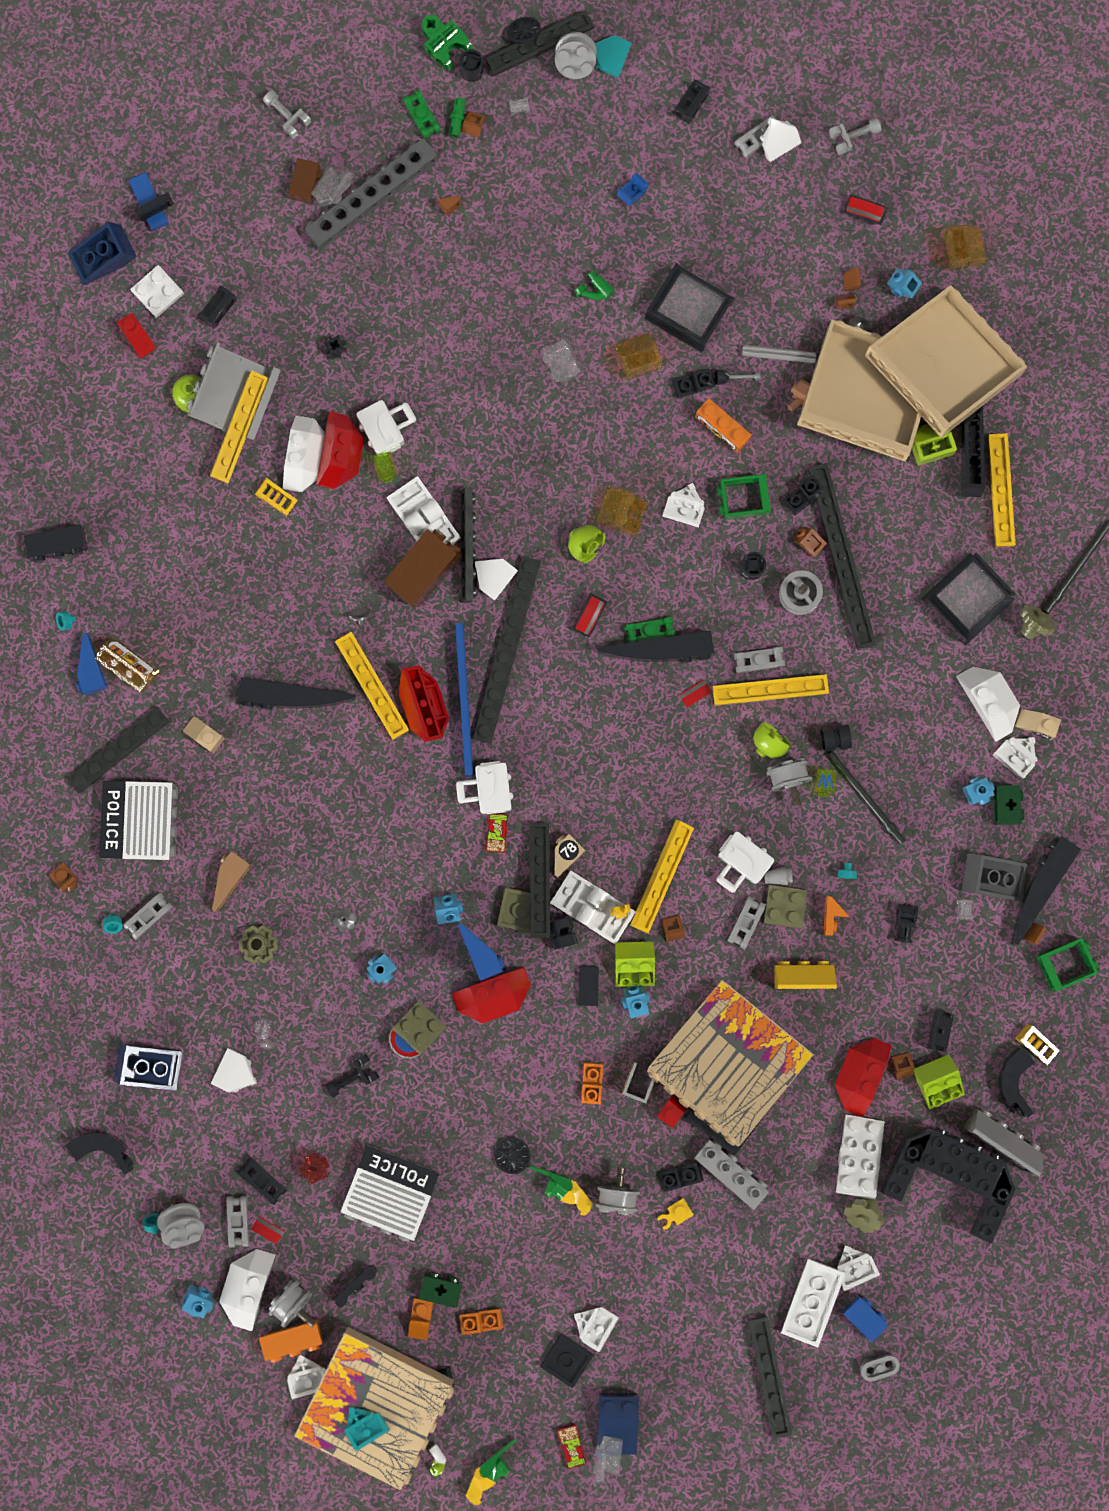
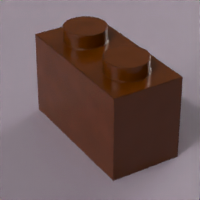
(304, 180)

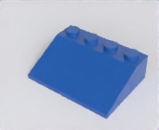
(484, 959)

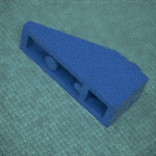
(89, 670)

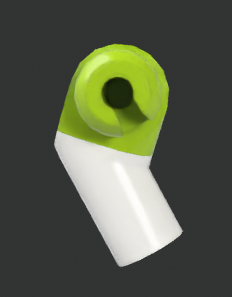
(438, 1462)

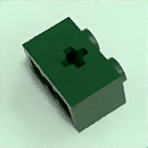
(1007, 794)
(431, 1294)

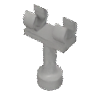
(271, 98)
(873, 126)

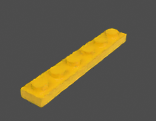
(239, 427)
(1001, 490)
(372, 686)
(770, 690)
(662, 876)

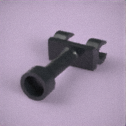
(334, 1088)

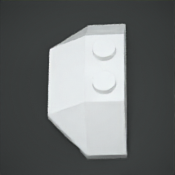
(303, 454)
(991, 700)
(246, 1287)

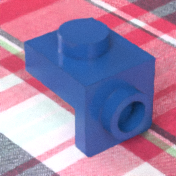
(633, 190)

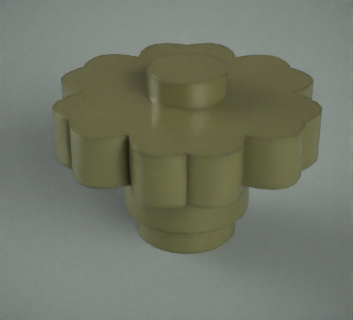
(1036, 622)
(258, 944)
(864, 1214)

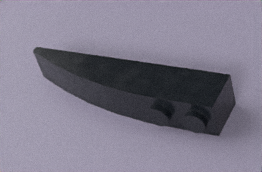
(973, 455)
(667, 649)
(287, 696)
(1045, 880)

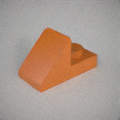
(832, 910)
(420, 1319)

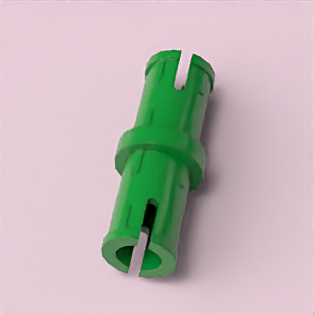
(457, 117)

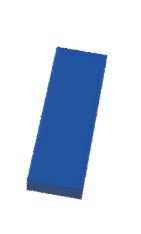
(144, 194)

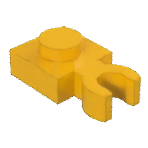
(620, 911)
(677, 1212)

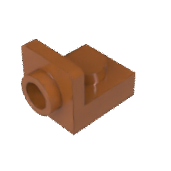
(809, 541)
(64, 878)

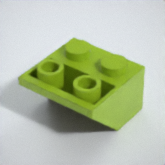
(930, 446)
(635, 964)
(939, 1081)

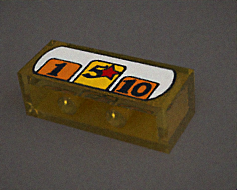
(127, 664)

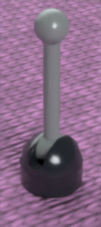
(723, 376)

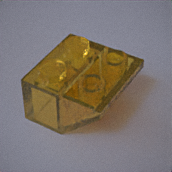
(964, 247)
(638, 356)
(622, 511)

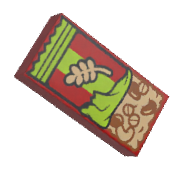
(497, 833)
(571, 1446)

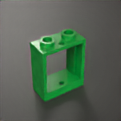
(761, 480)
(1049, 971)

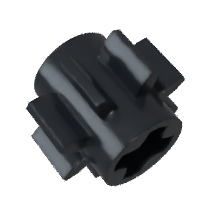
(332, 343)

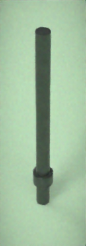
(1057, 595)
(890, 827)

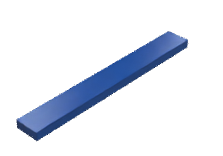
(464, 699)

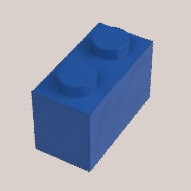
(864, 1318)

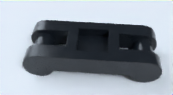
(262, 1180)
(355, 1286)

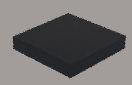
(566, 1360)

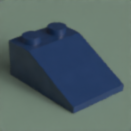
(102, 253)
(147, 1066)
(619, 1419)

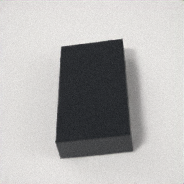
(154, 207)
(588, 986)

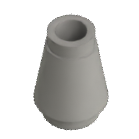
(779, 876)

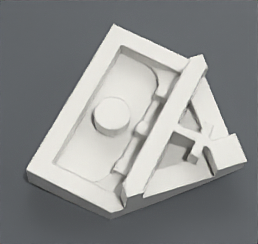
(779, 138)
(685, 506)
(493, 576)
(1017, 756)
(233, 1072)
(857, 1268)
(595, 1326)
(305, 1377)

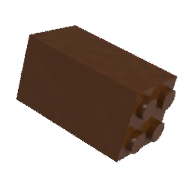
(423, 567)

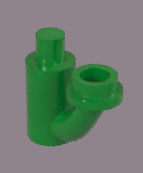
(600, 284)

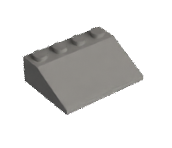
(1005, 1142)

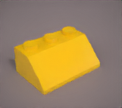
(804, 975)

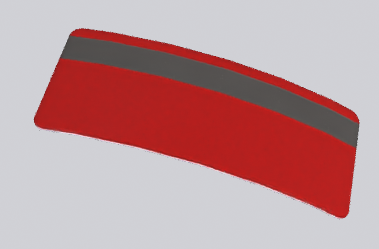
(695, 693)
(267, 1230)

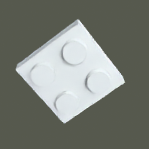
(157, 291)

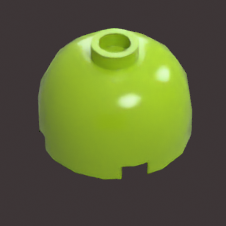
(184, 391)
(584, 542)
(770, 742)

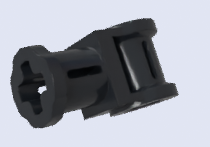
(905, 922)

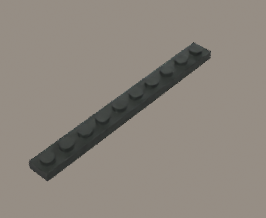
(843, 559)
(506, 649)

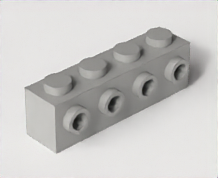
(731, 1174)

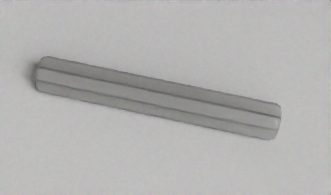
(778, 353)

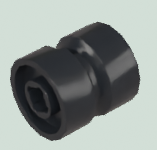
(471, 65)
(753, 566)
(835, 738)
(564, 940)

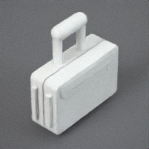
(381, 428)
(492, 788)
(744, 858)

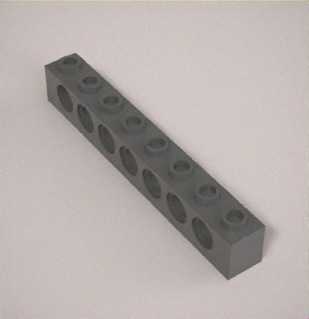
(323, 238)

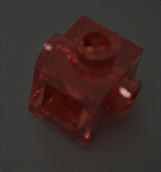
(315, 1175)

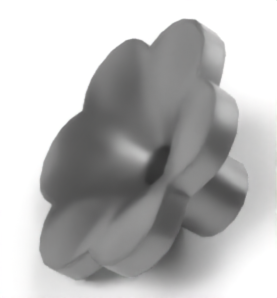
(861, 321)
(360, 615)
(348, 923)

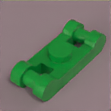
(421, 114)
(650, 630)

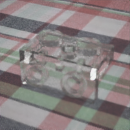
(331, 186)
(561, 361)
(263, 1031)
(608, 1458)

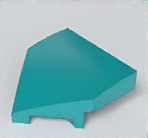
(611, 55)
(364, 1427)

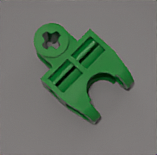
(443, 39)

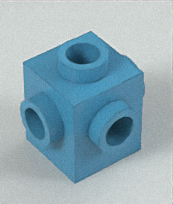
(904, 283)
(972, 791)
(447, 908)
(386, 963)
(636, 1001)
(197, 1301)

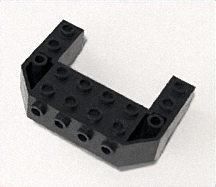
(960, 1165)

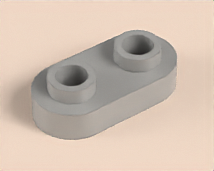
(879, 1369)

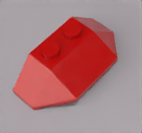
(340, 451)
(423, 703)
(493, 997)
(862, 1074)

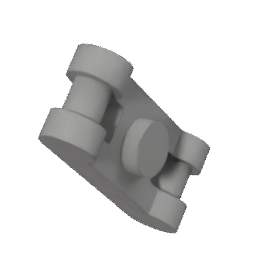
(754, 136)
(759, 660)
(148, 916)
(746, 922)
(237, 1221)

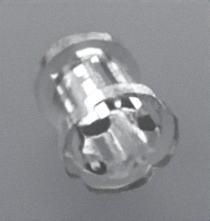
(519, 106)
(964, 910)

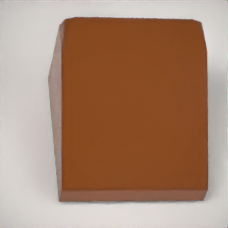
(473, 124)
(449, 204)
(852, 280)
(845, 301)
(673, 928)
(1034, 934)
(903, 1065)

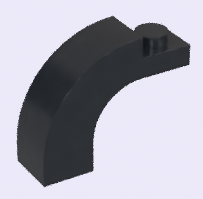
(1009, 1078)
(103, 1142)

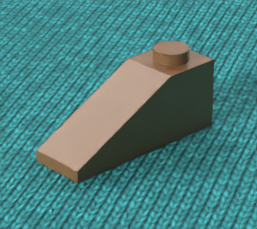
(230, 875)

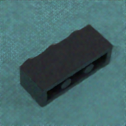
(56, 543)

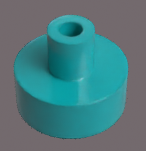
(65, 620)
(847, 873)
(112, 924)
(150, 1223)

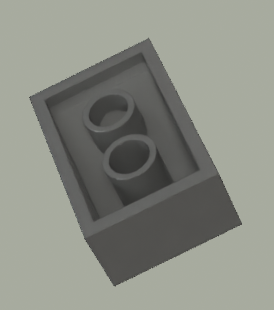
(994, 877)

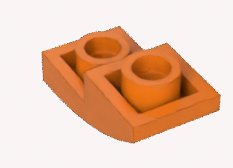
(592, 1082)
(481, 1321)

